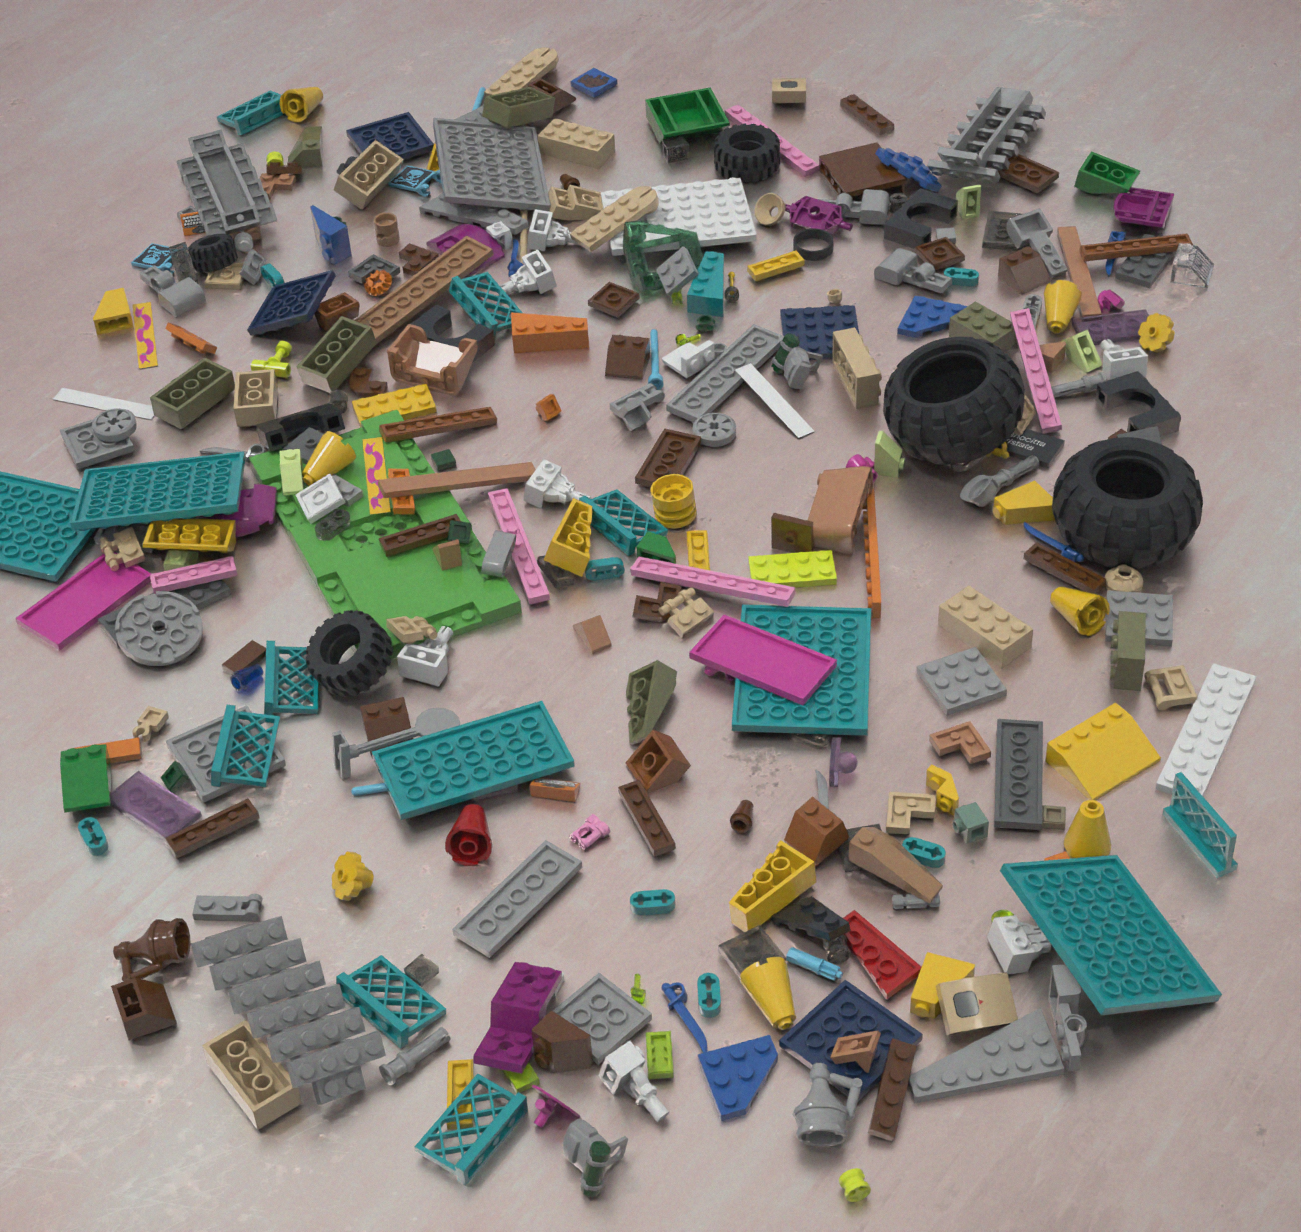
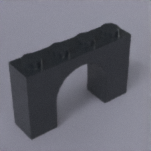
(921, 205)
(438, 320)
(1137, 390)
(274, 433)

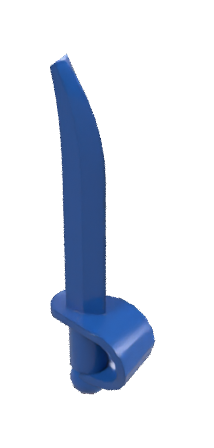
(1114, 236)
(514, 264)
(1066, 550)
(677, 1003)

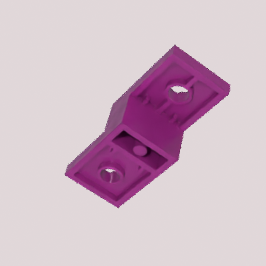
(514, 1013)

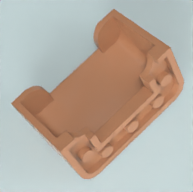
(421, 361)
(839, 507)

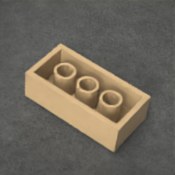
(576, 143)
(368, 174)
(856, 368)
(985, 626)
(250, 1076)

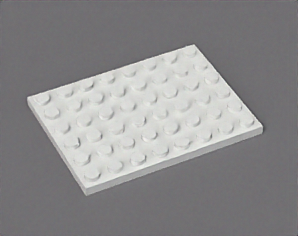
(710, 208)

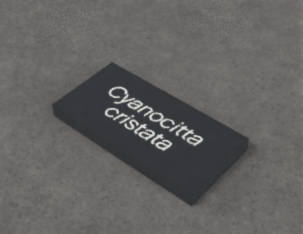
(1036, 444)

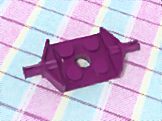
(827, 219)

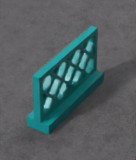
(253, 113)
(476, 308)
(613, 527)
(272, 683)
(227, 740)
(1189, 823)
(375, 1009)
(491, 1135)

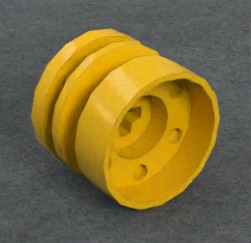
(673, 501)

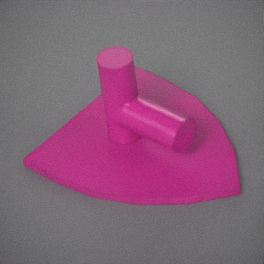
(547, 1108)

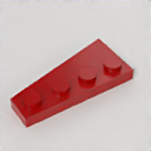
(881, 958)

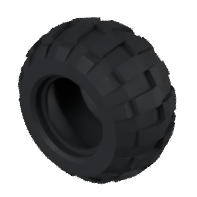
(954, 400)
(1127, 502)

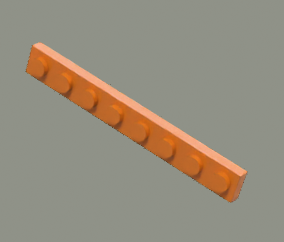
(872, 557)

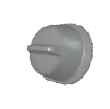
(979, 491)

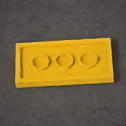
(409, 402)

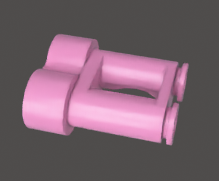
(595, 826)

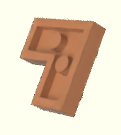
(277, 182)
(961, 737)

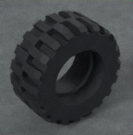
(747, 152)
(335, 639)

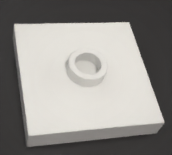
(320, 498)

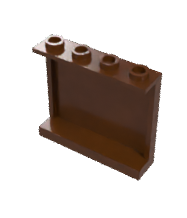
(859, 169)

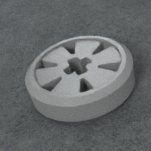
(114, 425)
(715, 429)

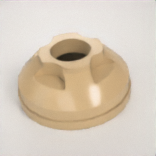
(765, 206)
(1129, 583)

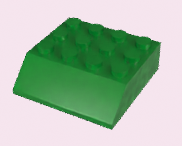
(686, 114)

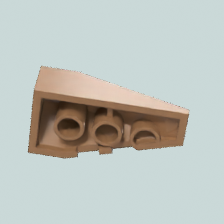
(892, 862)

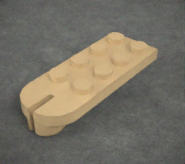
(527, 70)
(612, 219)

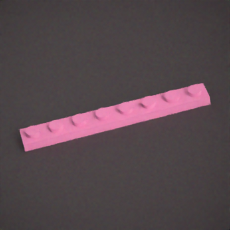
(788, 152)
(1035, 371)
(522, 555)
(713, 581)

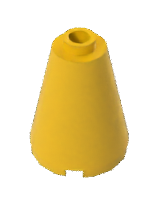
(300, 102)
(1060, 304)
(328, 458)
(1081, 609)
(1088, 832)
(771, 991)

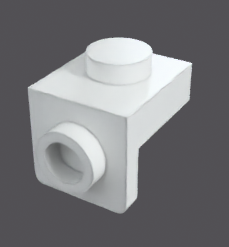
(501, 233)

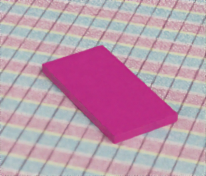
(81, 601)
(763, 659)

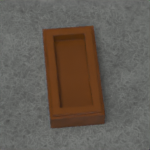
(245, 657)

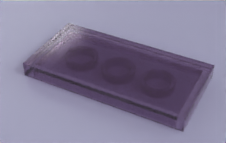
(1114, 326)
(153, 806)

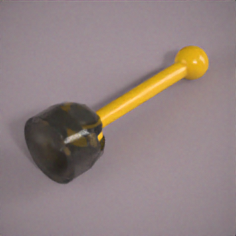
(732, 290)

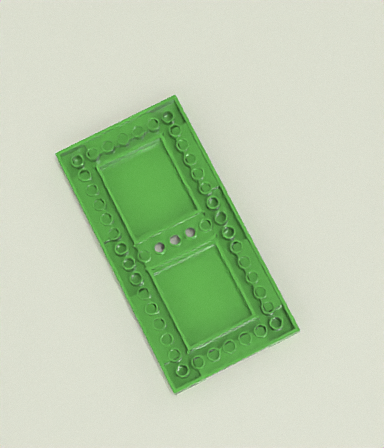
(402, 584)

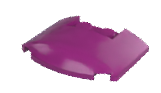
(1143, 207)
(450, 238)
(255, 508)

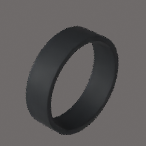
(813, 234)

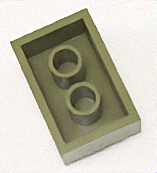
(984, 324)
(1129, 650)

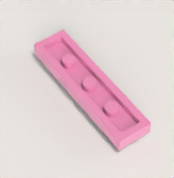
(193, 574)

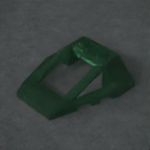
(634, 254)

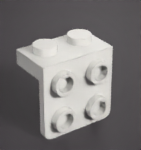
(690, 359)

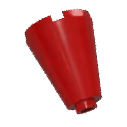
(469, 837)

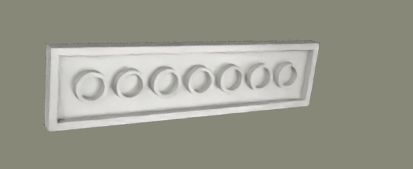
(1207, 728)

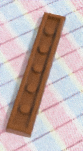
(1133, 247)
(437, 424)

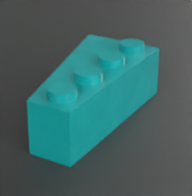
(707, 288)

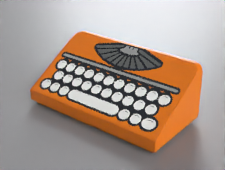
(191, 224)
(554, 789)

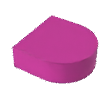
(1115, 299)

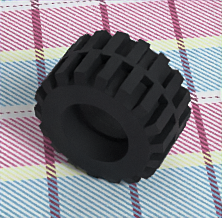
(213, 252)

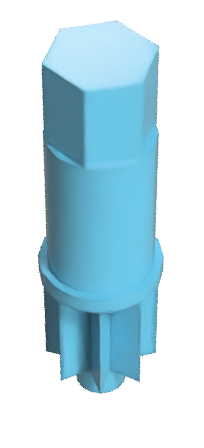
(814, 964)

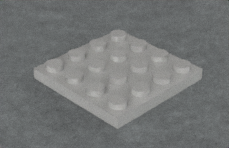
(197, 750)

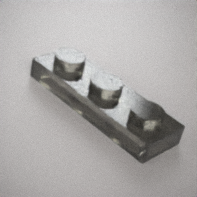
(182, 262)

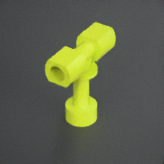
(281, 369)

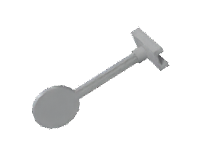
(427, 722)

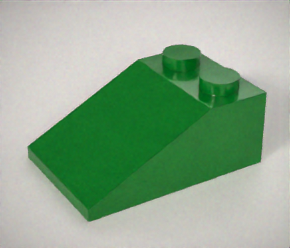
(1105, 175)
(85, 778)

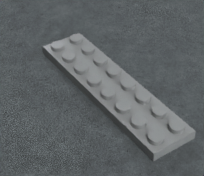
(720, 378)

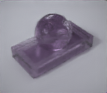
(844, 762)

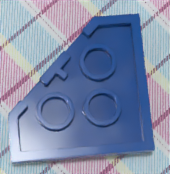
(910, 167)
(927, 315)
(737, 1074)

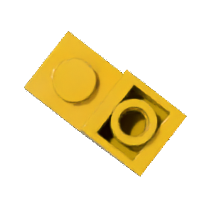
(942, 782)

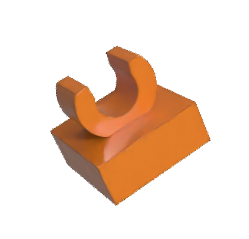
(548, 407)

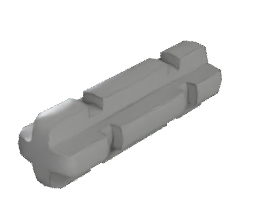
(913, 902)

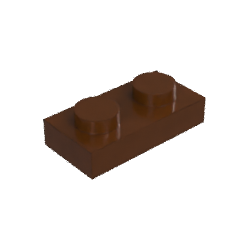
(290, 168)

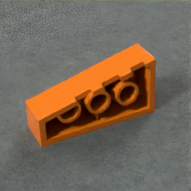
(548, 332)

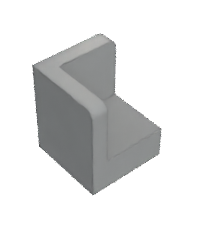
(635, 414)

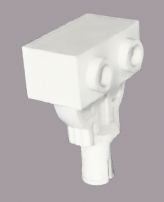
(546, 232)
(531, 276)
(1122, 361)
(549, 485)
(427, 660)
(1016, 943)
(624, 1071)

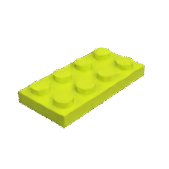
(795, 569)

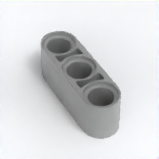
(498, 553)

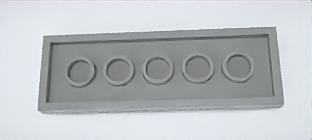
(517, 898)

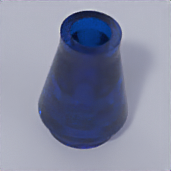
(244, 678)

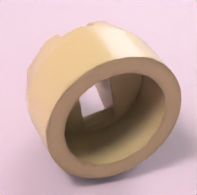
(834, 296)

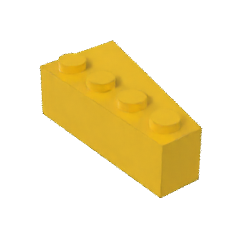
(571, 540)
(773, 887)

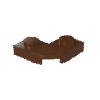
(361, 383)
(648, 608)

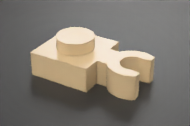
(149, 721)

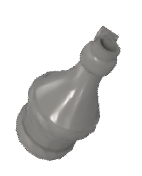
(821, 1115)

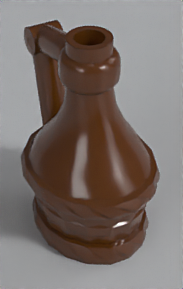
(160, 945)

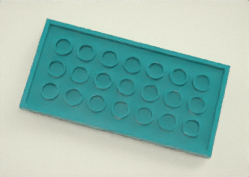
(472, 759)

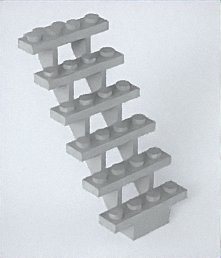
(970, 165)
(224, 186)
(331, 1071)

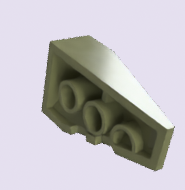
(308, 148)
(648, 695)

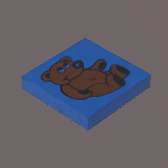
(593, 82)

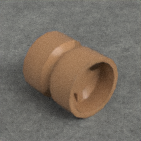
(386, 229)

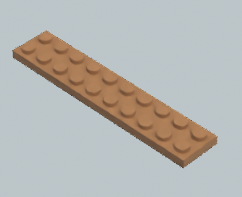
(424, 287)

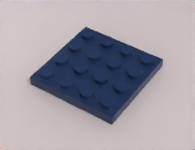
(397, 133)
(291, 303)
(816, 326)
(843, 1014)

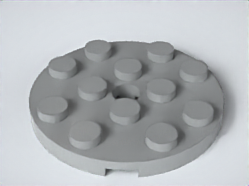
(143, 613)

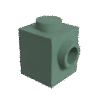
(970, 823)

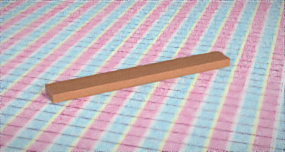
(1078, 270)
(456, 480)

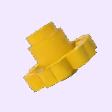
(1156, 332)
(350, 876)

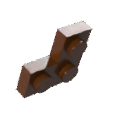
(416, 257)

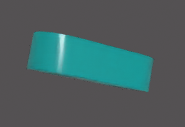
(271, 275)
(962, 276)
(604, 569)
(97, 834)
(924, 852)
(652, 902)
(713, 994)

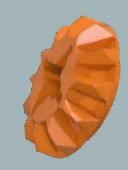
(380, 287)

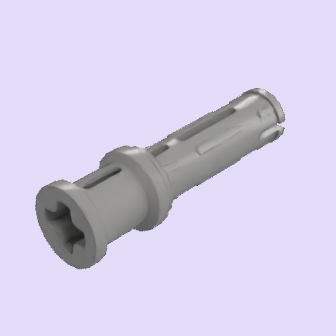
(1085, 384)
(1006, 476)
(405, 1062)

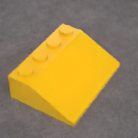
(192, 535)
(1101, 752)

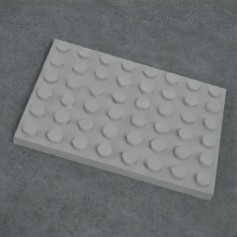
(490, 165)

